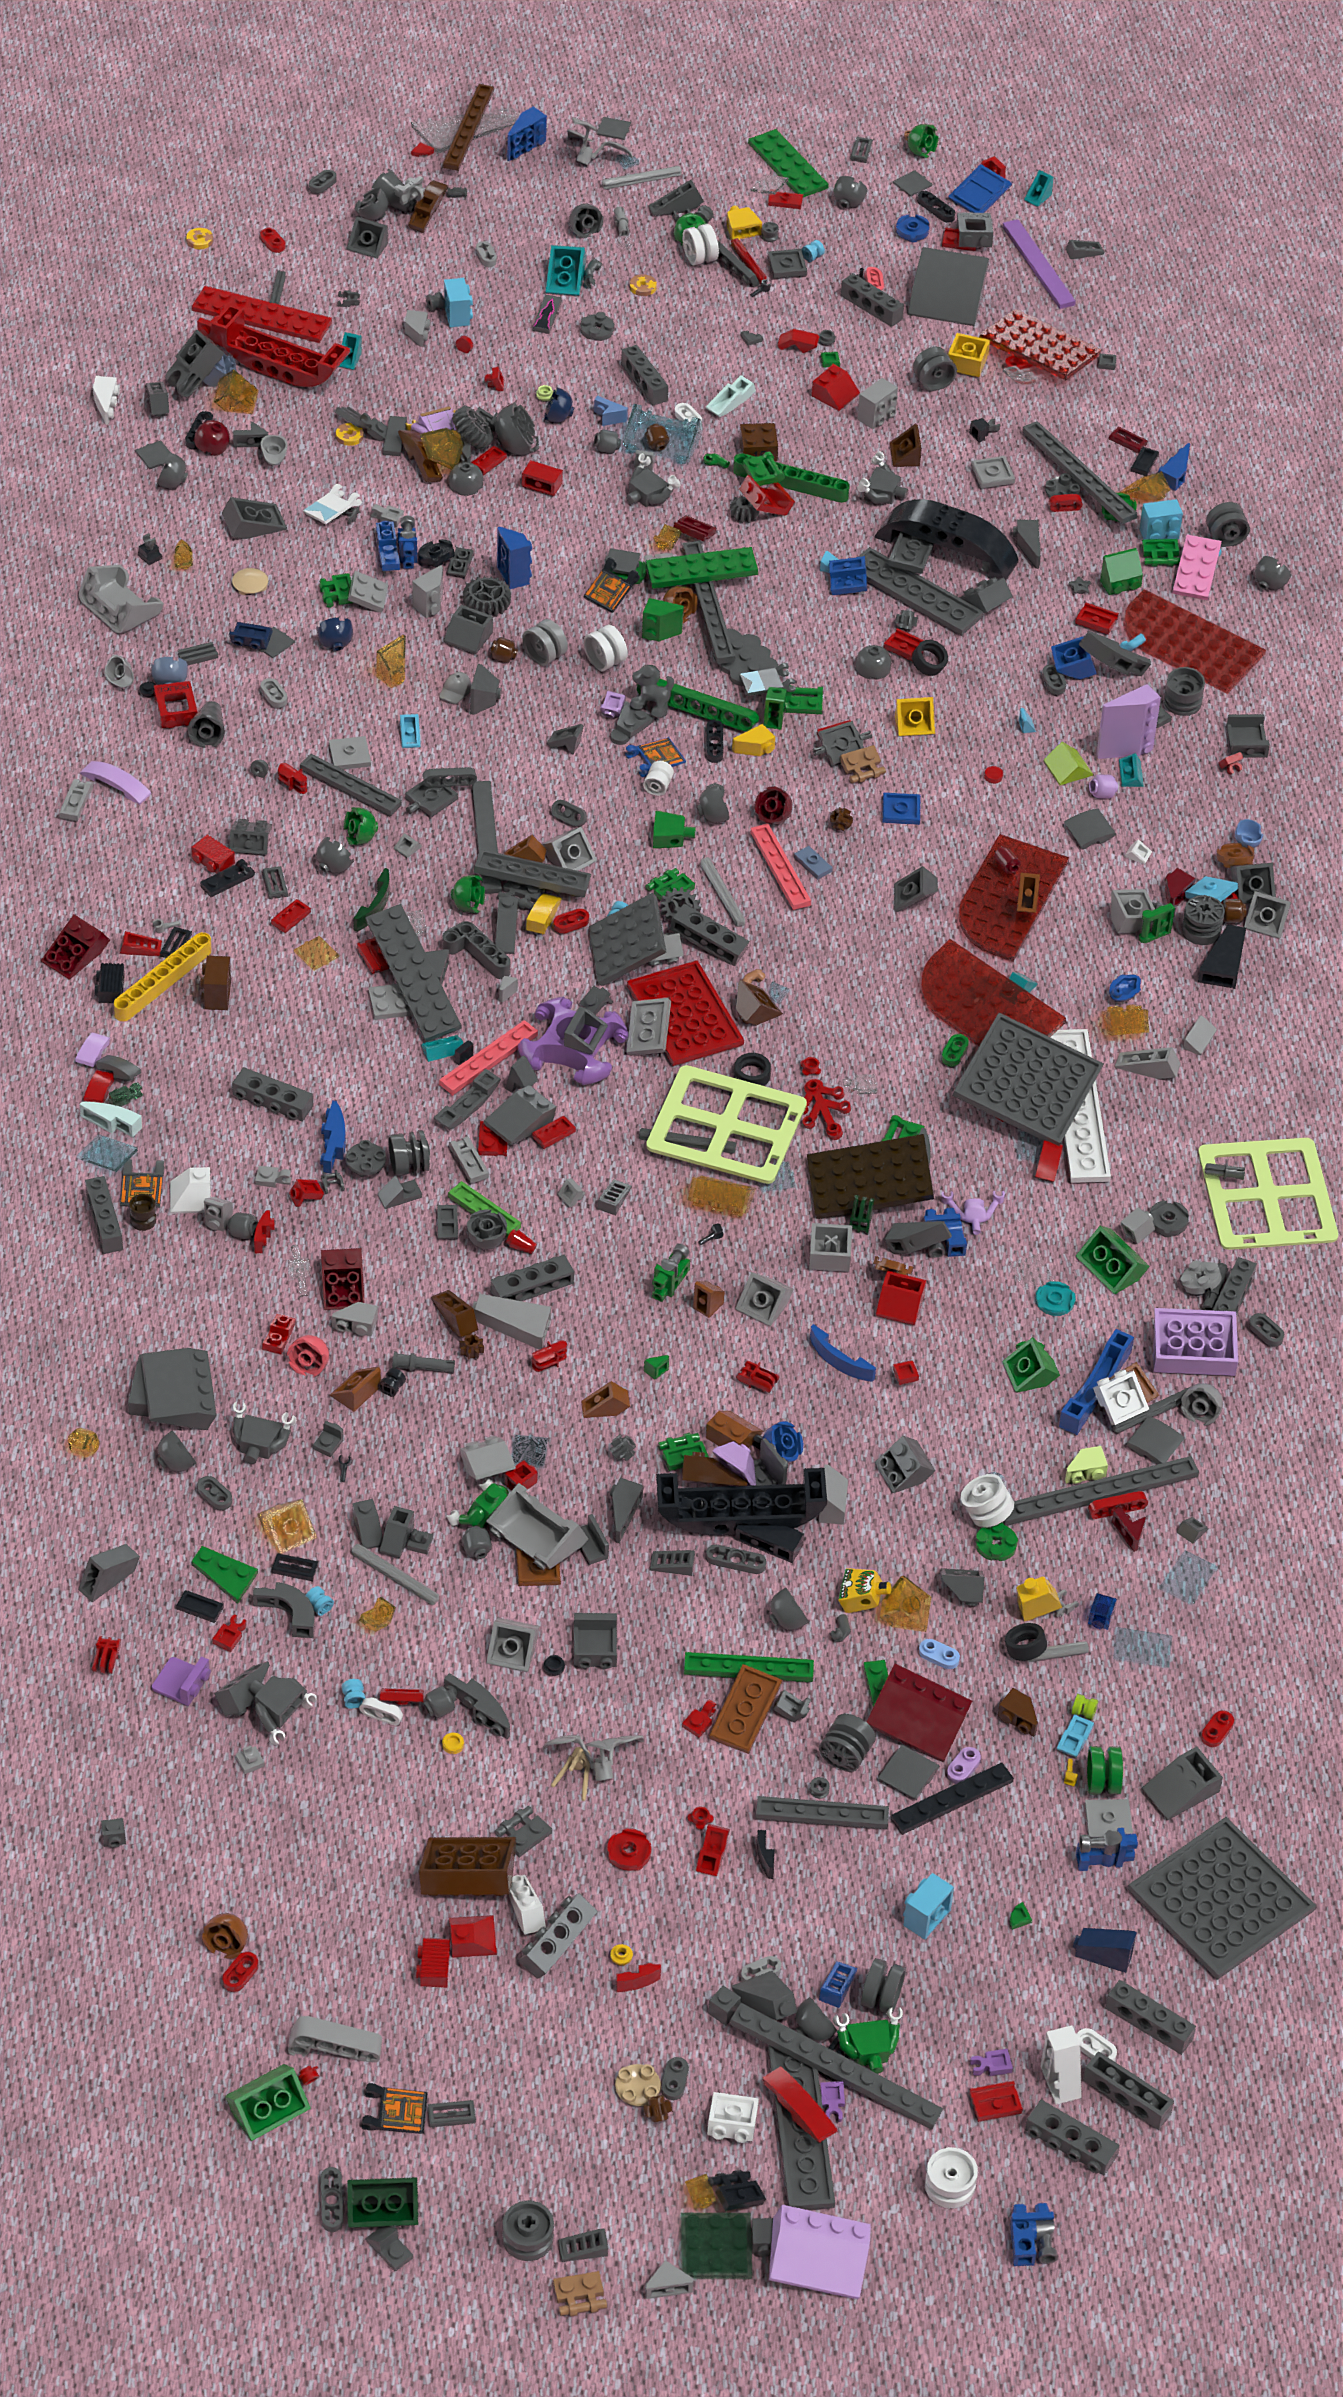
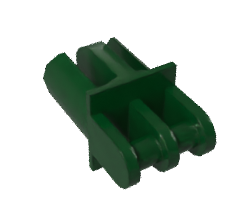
(861, 1216)

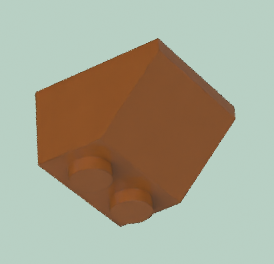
(729, 1427)

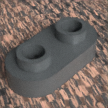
(322, 181)
(1056, 682)
(570, 813)
(1268, 1329)
(215, 1494)
(675, 2077)

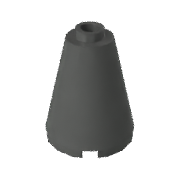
(387, 183)
(207, 725)

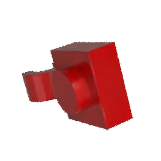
(699, 1721)

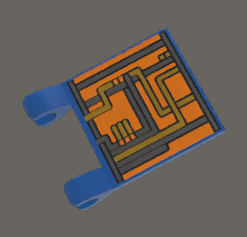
(654, 751)

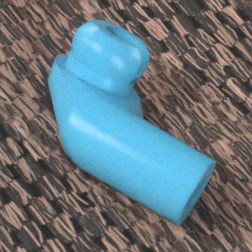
(1134, 643)

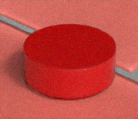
(464, 344)
(993, 774)

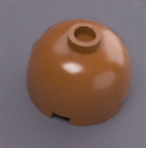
(684, 597)
(224, 1931)

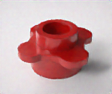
(810, 1066)
(700, 1812)
(308, 2075)

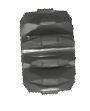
(743, 510)

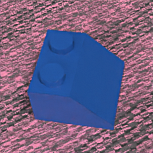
(1073, 659)

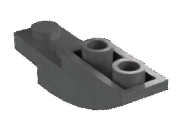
(1113, 655)
(485, 1707)

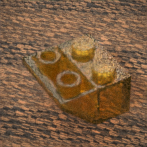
(236, 394)
(1126, 1021)

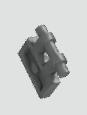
(526, 892)
(528, 1835)

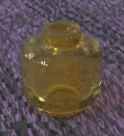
(83, 1442)

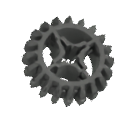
(472, 427)
(487, 595)

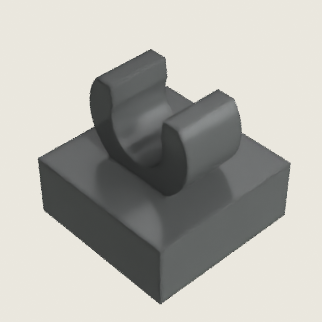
(420, 1541)

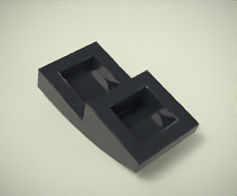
(765, 1856)

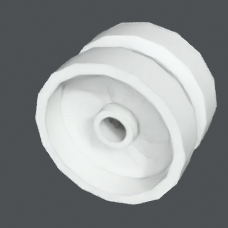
(700, 244)
(605, 647)
(987, 1500)
(951, 2177)

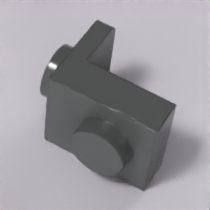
(596, 999)
(791, 1707)

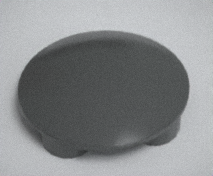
(1062, 485)

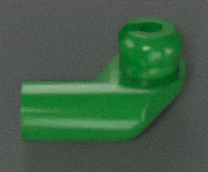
(715, 459)

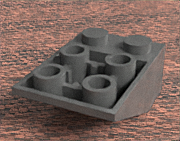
(1183, 1783)

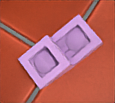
(92, 1049)

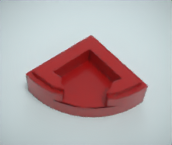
(422, 149)

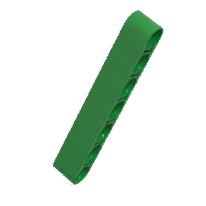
(803, 480)
(705, 709)

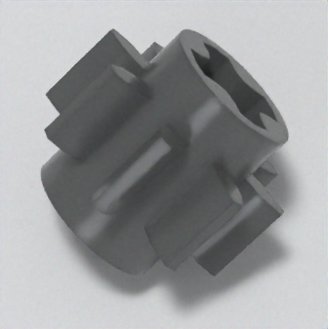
(906, 620)
(623, 1447)

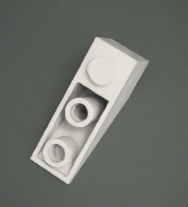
(105, 397)
(526, 1905)

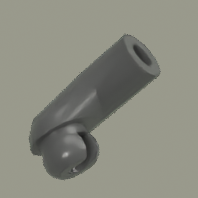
(843, 1630)

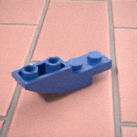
(387, 546)
(334, 1137)

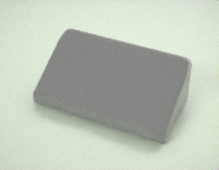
(1199, 1036)

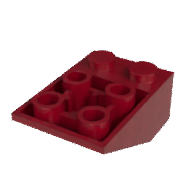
(75, 947)
(342, 1277)

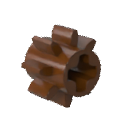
(841, 819)
(471, 1346)
(658, 2108)

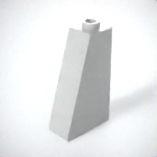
(514, 1318)

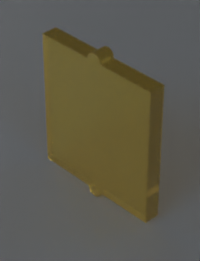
(316, 953)

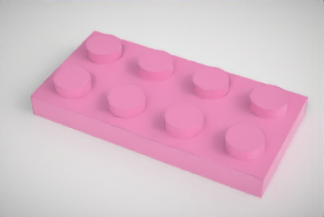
(1197, 567)

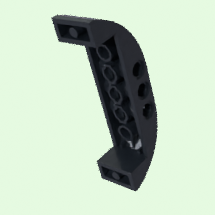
(953, 530)
(721, 1509)

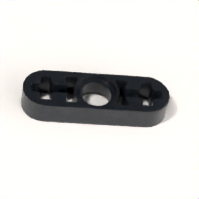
(928, 200)
(189, 439)
(714, 736)

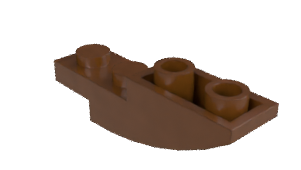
(427, 206)
(416, 450)

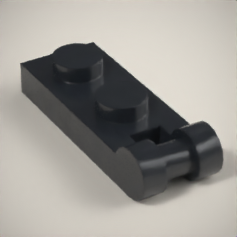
(227, 878)

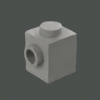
(1138, 1225)

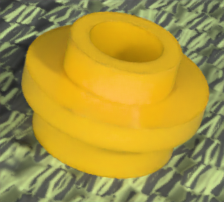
(621, 1959)

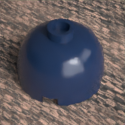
(559, 406)
(335, 633)

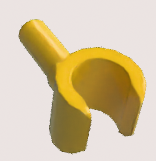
(1070, 1777)

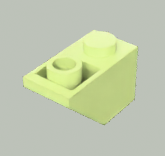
(1087, 1465)

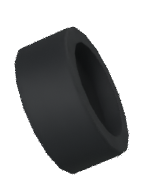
(936, 649)
(753, 1059)
(1024, 1632)

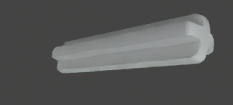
(1063, 1651)

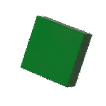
(829, 359)

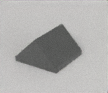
(368, 237)

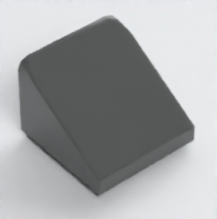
(1191, 1529)

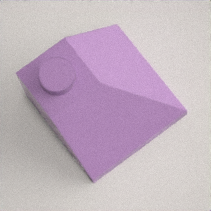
(738, 1460)

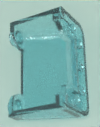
(682, 434)

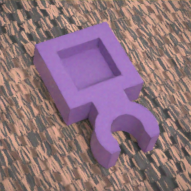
(995, 2062)
(833, 2097)

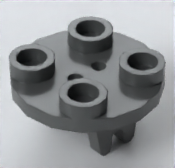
(371, 1163)

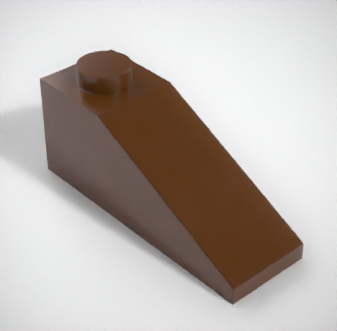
(456, 1313)
(708, 1470)

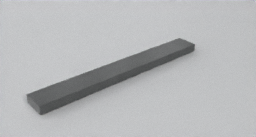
(486, 828)

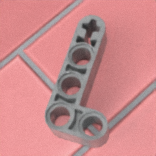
(334, 2039)

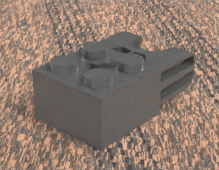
(193, 363)

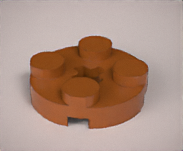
(1234, 854)
(887, 1264)

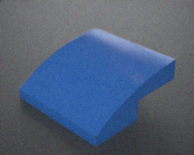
(848, 575)

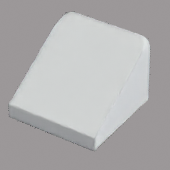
(1138, 852)

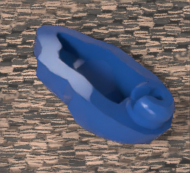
(1125, 987)

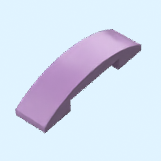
(117, 778)

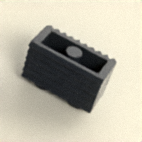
(110, 981)

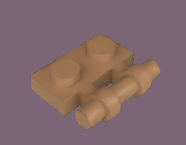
(862, 759)
(576, 2288)

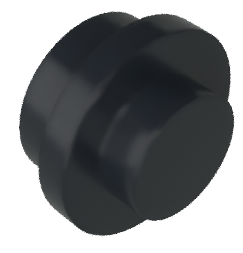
(147, 689)
(554, 1665)

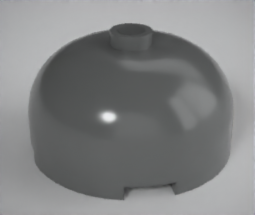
(516, 430)

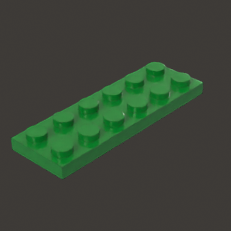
(788, 163)
(702, 567)

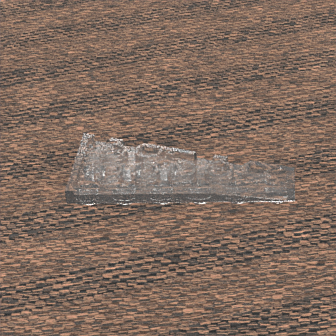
(442, 132)

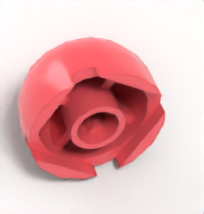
(305, 1352)

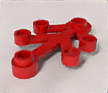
(823, 1105)

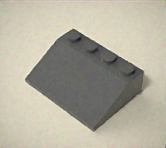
(179, 1387)

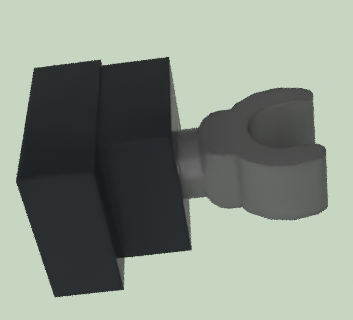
(980, 428)
(149, 550)

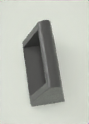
(582, 1017)

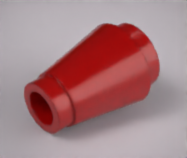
(521, 1242)

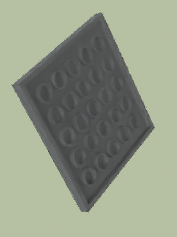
(1028, 1079)
(1221, 1897)

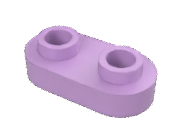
(965, 1764)

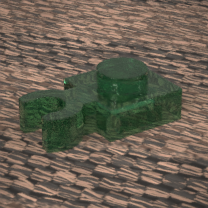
(122, 1095)

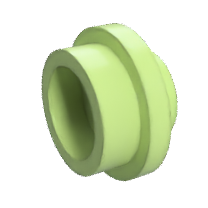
(544, 392)

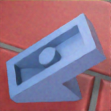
(610, 411)

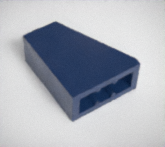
(1106, 1947)

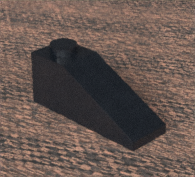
(774, 1540)

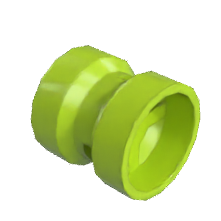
(1089, 1708)

